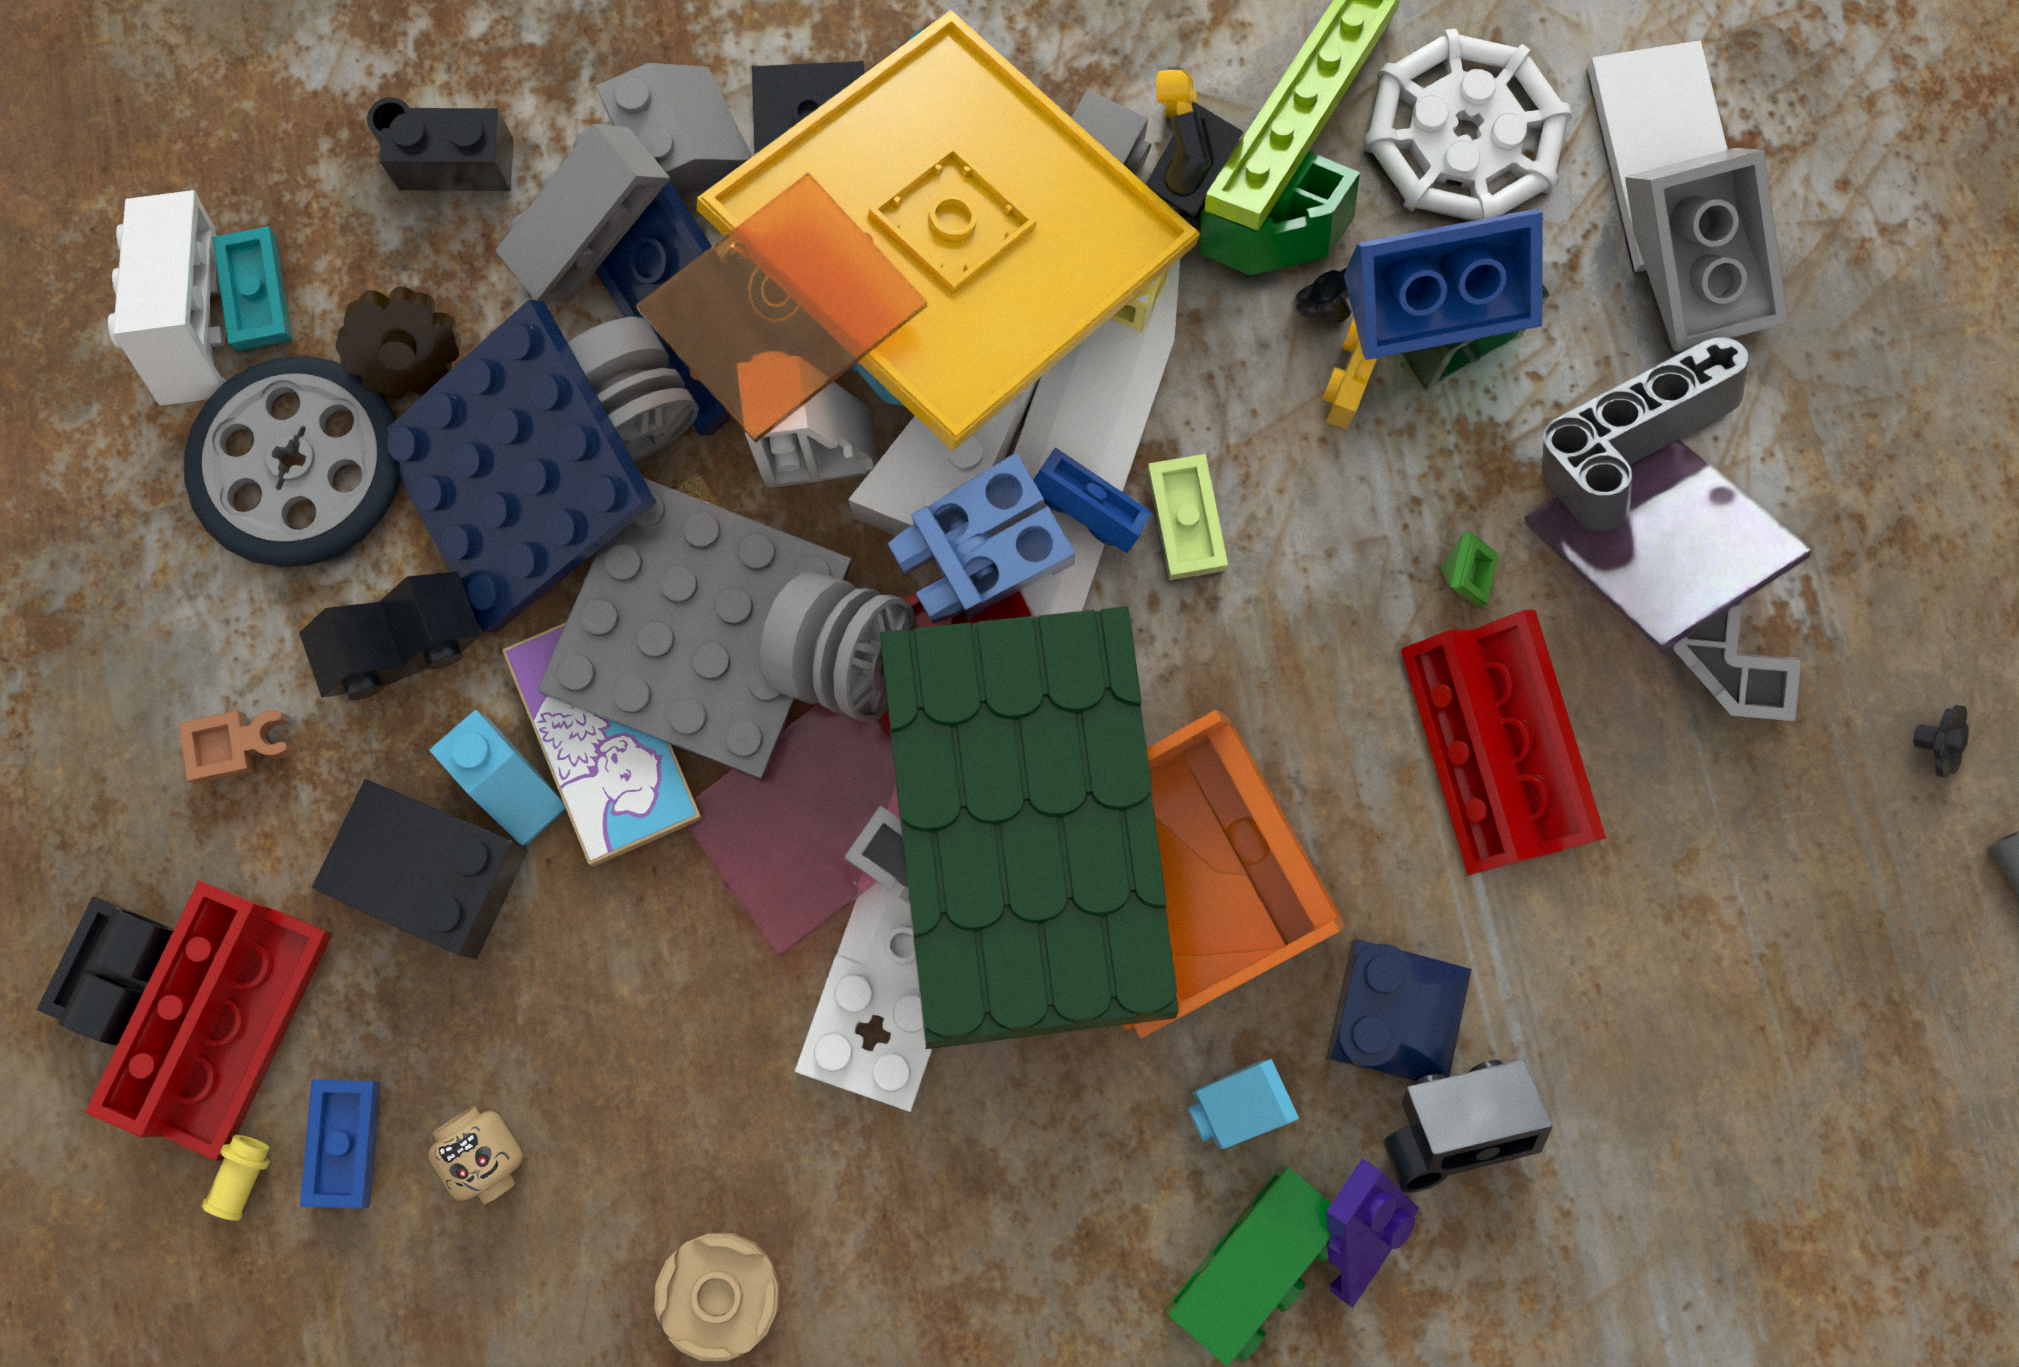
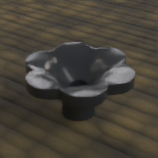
(1325, 296)
(1945, 741)

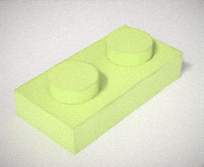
(1187, 517)

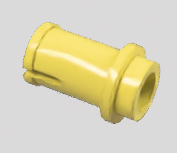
(236, 1177)

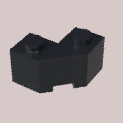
(373, 644)

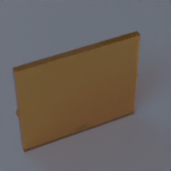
(781, 306)

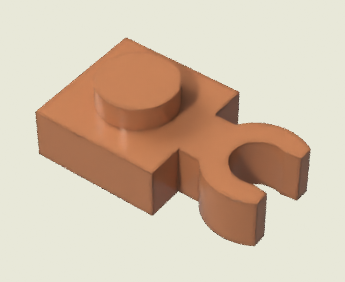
(225, 744)

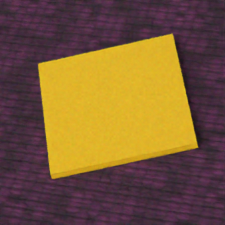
(984, 205)

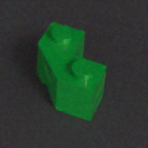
(1299, 227)

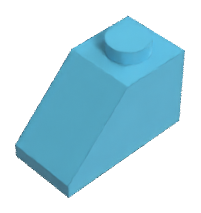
(499, 777)
(1241, 1105)

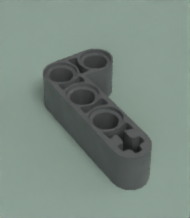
(1596, 442)

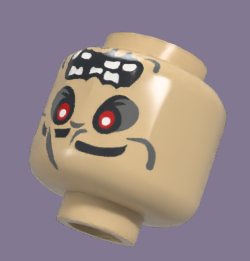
(475, 1155)

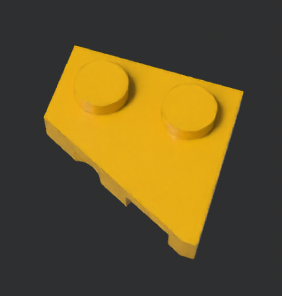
(1348, 385)

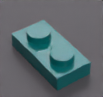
(252, 288)

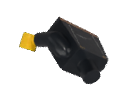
(1196, 150)

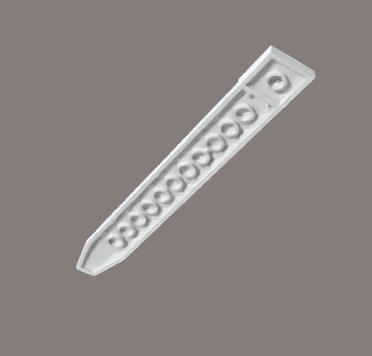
(1095, 413)

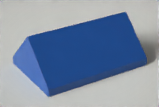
(1447, 284)

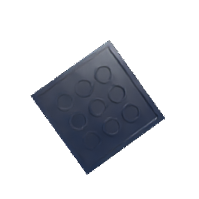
(516, 466)

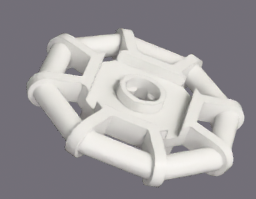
(1473, 98)

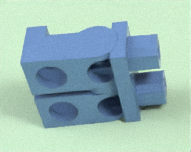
(985, 541)

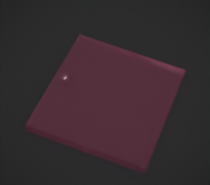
(788, 835)

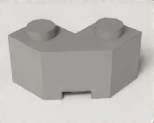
(1741, 681)

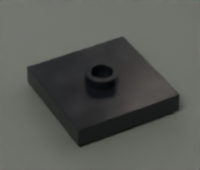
(792, 92)

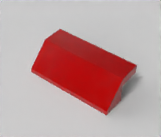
(1502, 743)
(209, 1021)

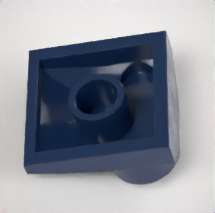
(1398, 1012)

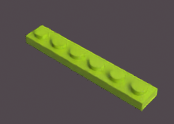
(1298, 110)

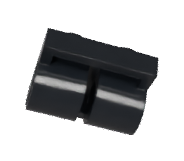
(105, 971)

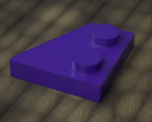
(1364, 1226)

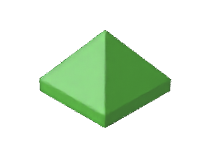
(1471, 569)

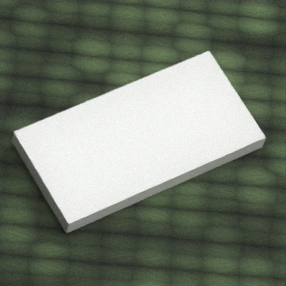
(1654, 113)

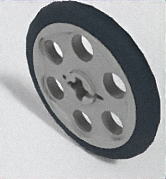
(247, 404)

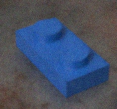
(1091, 500)
(340, 1144)

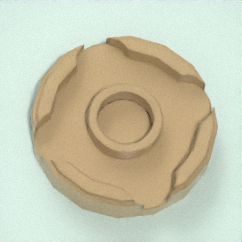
(717, 1296)

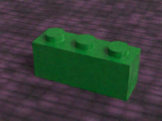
(1254, 1268)

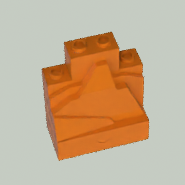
(1230, 866)

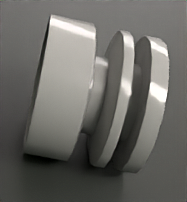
(634, 384)
(826, 643)

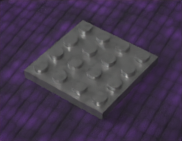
(676, 629)

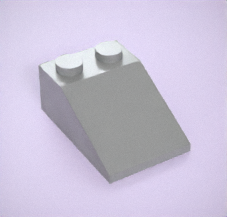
(1710, 245)

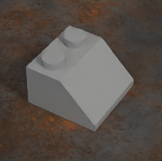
(679, 121)

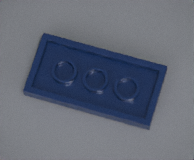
(647, 257)

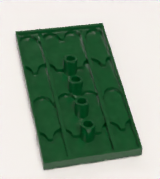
(1028, 827)

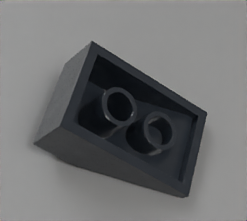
(420, 869)

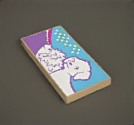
(612, 779)

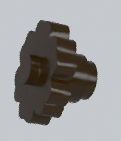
(397, 342)

